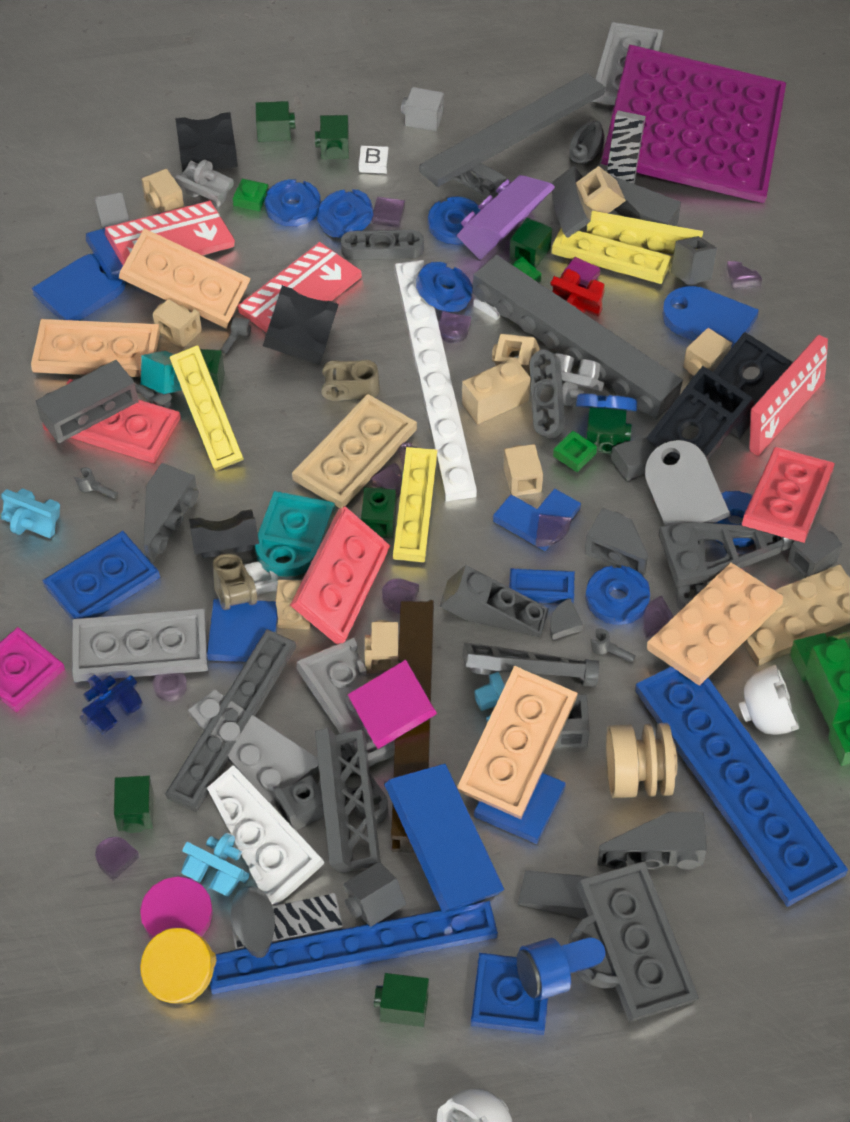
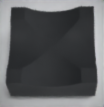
(207, 140)
(300, 325)
(235, 533)

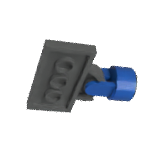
(618, 945)

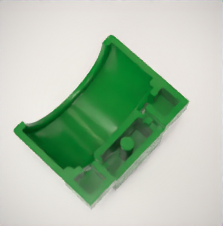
(826, 668)

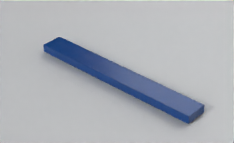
(354, 947)

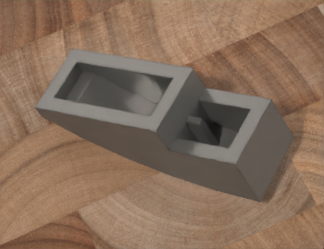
(569, 204)

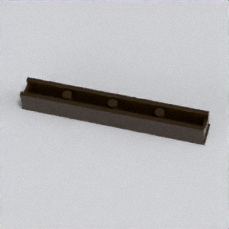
(413, 747)

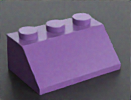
(502, 213)

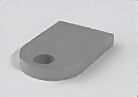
(686, 489)

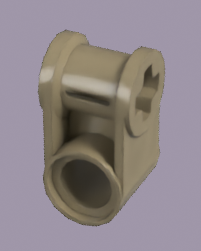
(352, 380)
(232, 581)

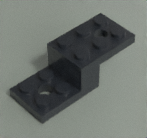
(721, 399)

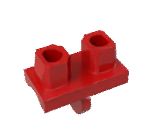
(583, 299)

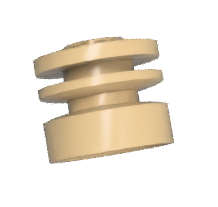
(640, 760)

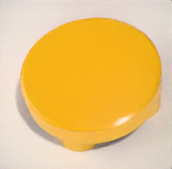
(177, 965)

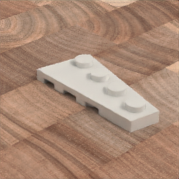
(268, 843)

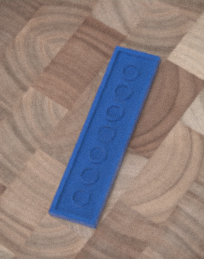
(743, 785)

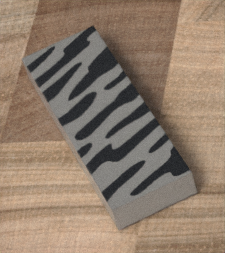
(626, 145)
(302, 919)

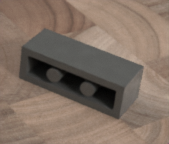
(87, 401)

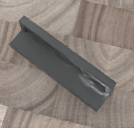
(334, 800)

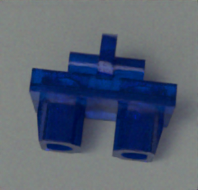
(98, 711)

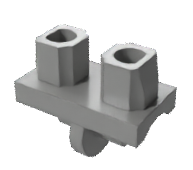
(204, 181)
(586, 377)

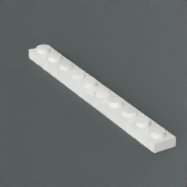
(436, 387)

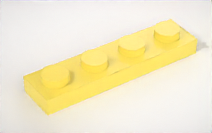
(639, 232)
(613, 255)
(206, 408)
(415, 504)

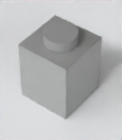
(423, 109)

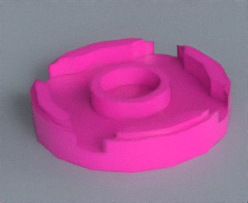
(176, 904)

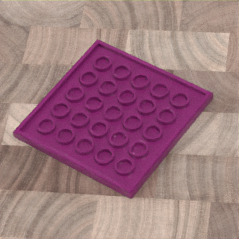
(701, 122)

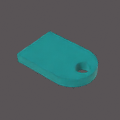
(294, 530)

